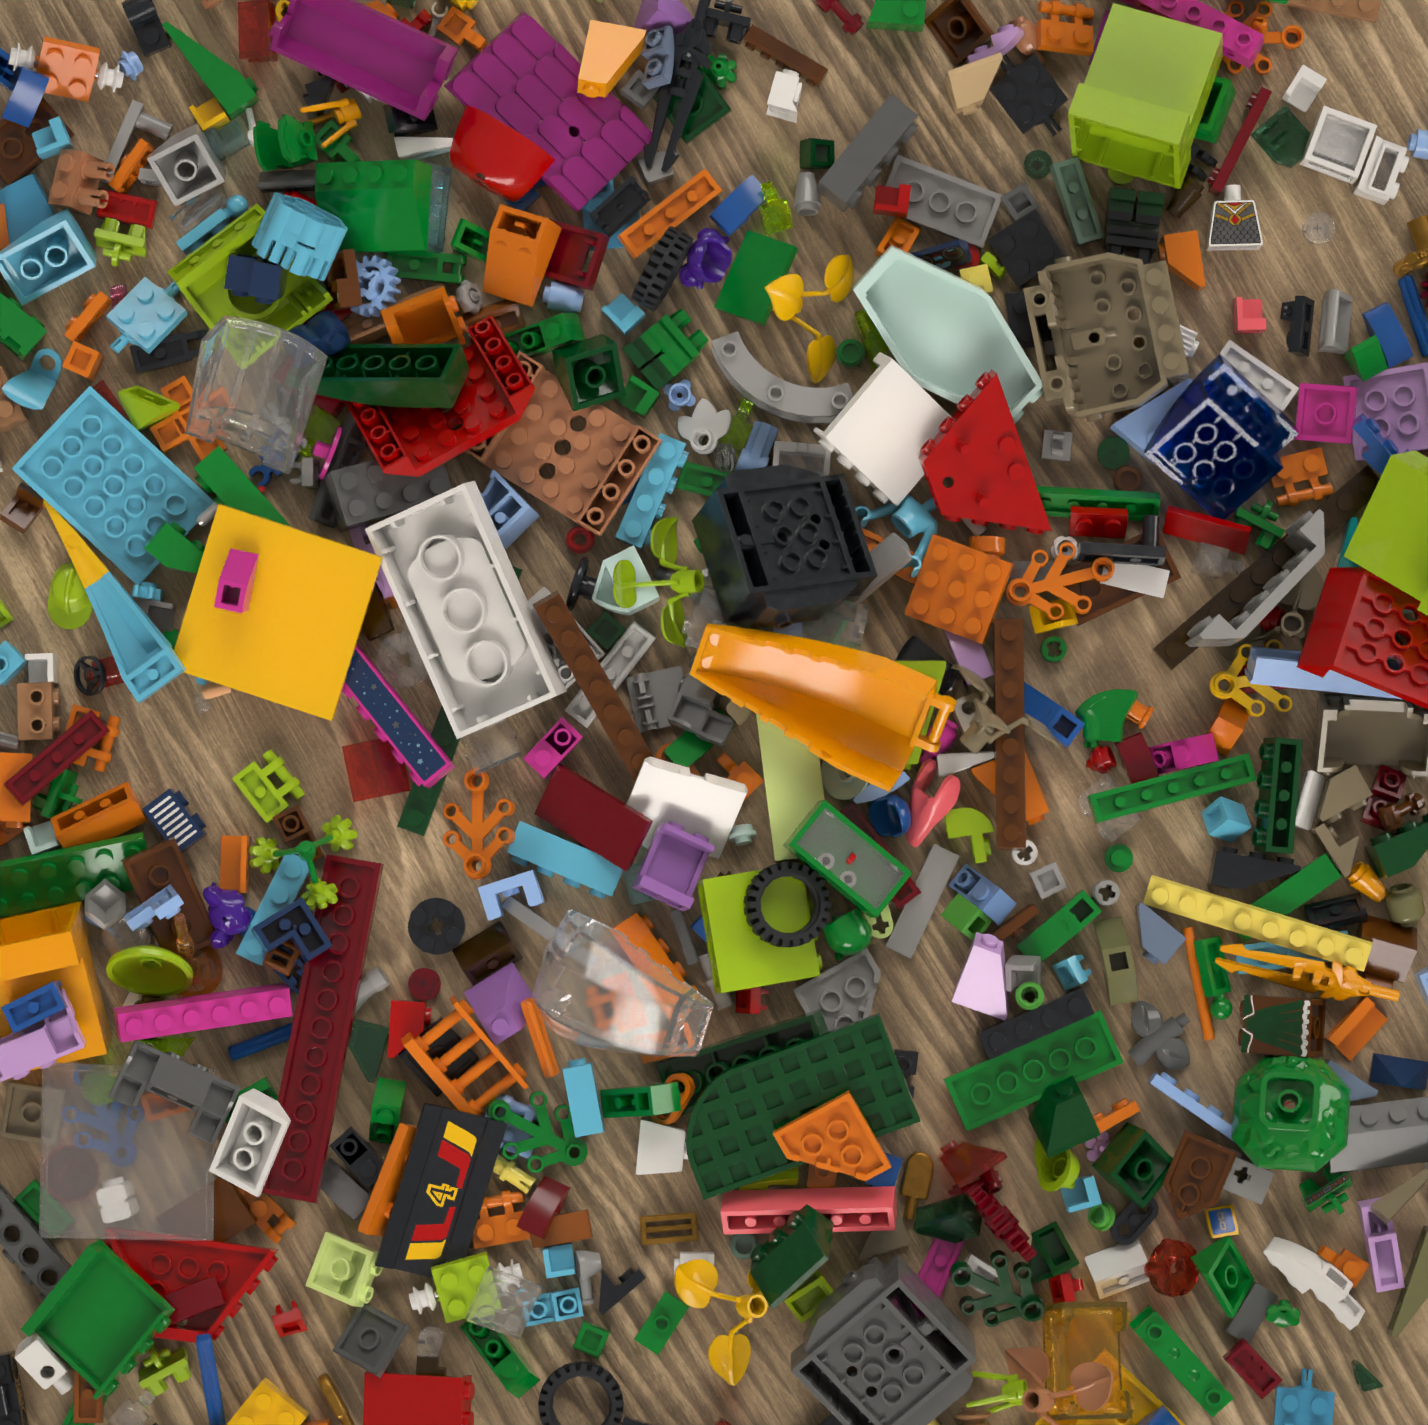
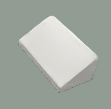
(1308, 799)

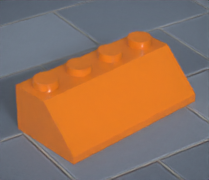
(639, 932)

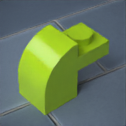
(971, 823)

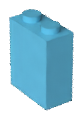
(583, 1097)

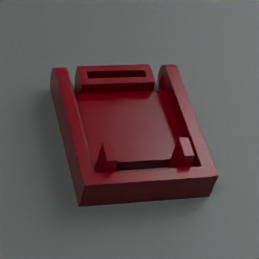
(571, 255)

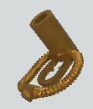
(1418, 259)

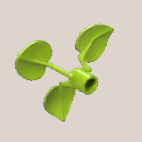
(683, 581)

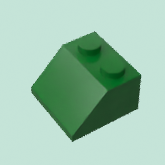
(1216, 110)

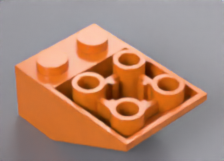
(518, 254)

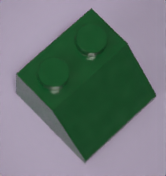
(589, 371)
(1134, 1164)

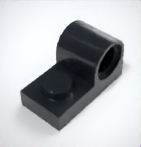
(146, 26)

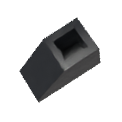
(359, 1156)

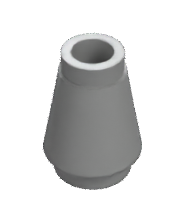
(806, 196)

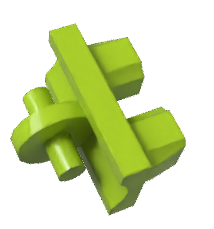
(120, 245)
(162, 1364)

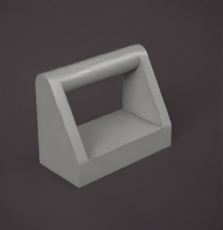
(1335, 322)

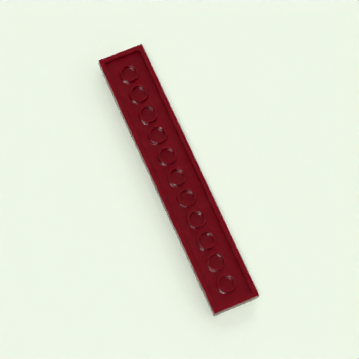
(323, 1029)

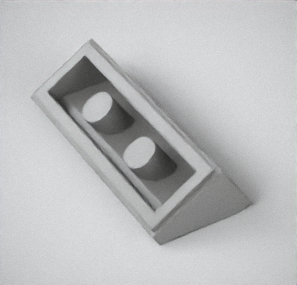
(888, 559)

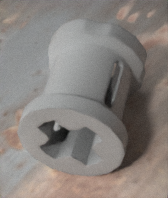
(1112, 888)

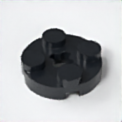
(445, 912)

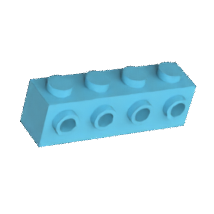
(650, 493)

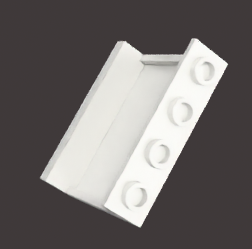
(885, 430)

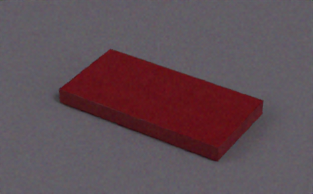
(593, 817)

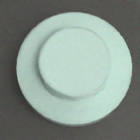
(742, 834)

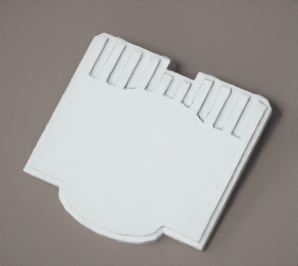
(697, 803)

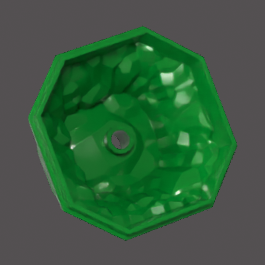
(1294, 1137)

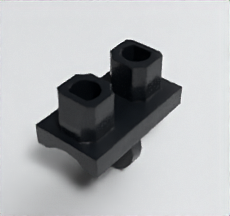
(737, 24)

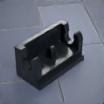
(620, 206)

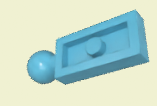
(213, 224)

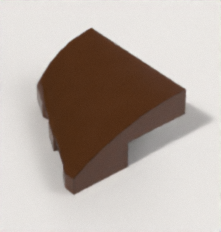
(343, 281)

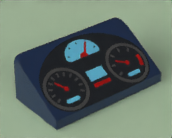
(946, 254)

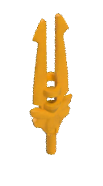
(1333, 982)

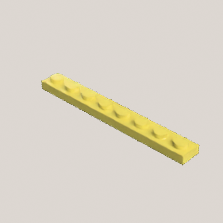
(1257, 923)

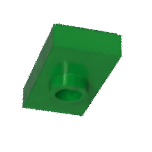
(661, 1322)

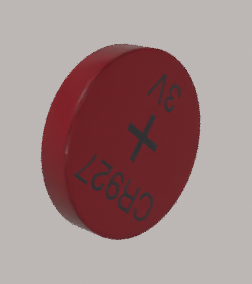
(424, 983)

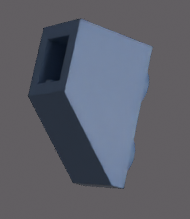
(982, 894)

